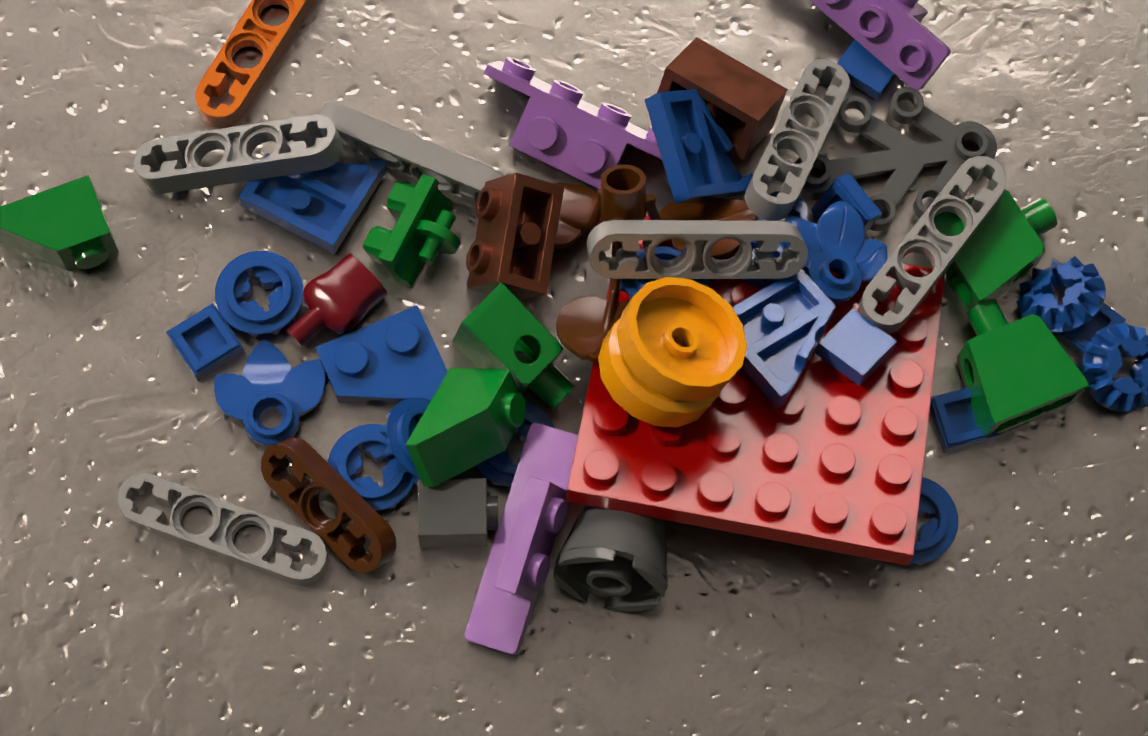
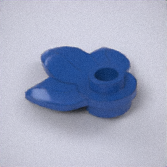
(841, 246)
(270, 387)

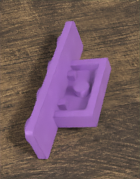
(892, 34)
(567, 130)
(523, 541)

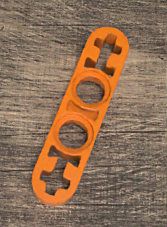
(247, 33)

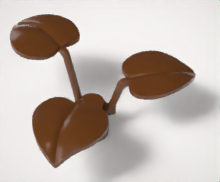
(623, 196)

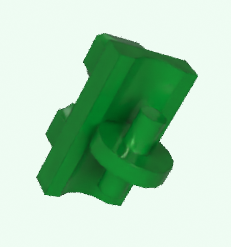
(419, 232)

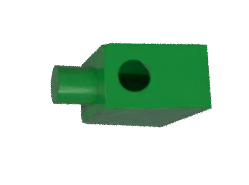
(999, 251)
(506, 327)
(1015, 370)

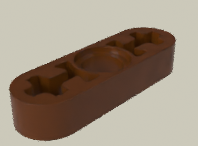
(305, 503)

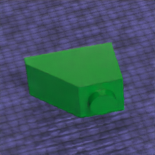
(60, 226)
(465, 423)

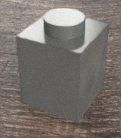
(456, 514)

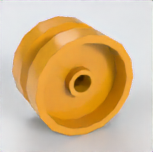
(672, 352)

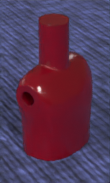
(337, 299)

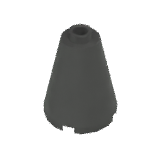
(615, 558)

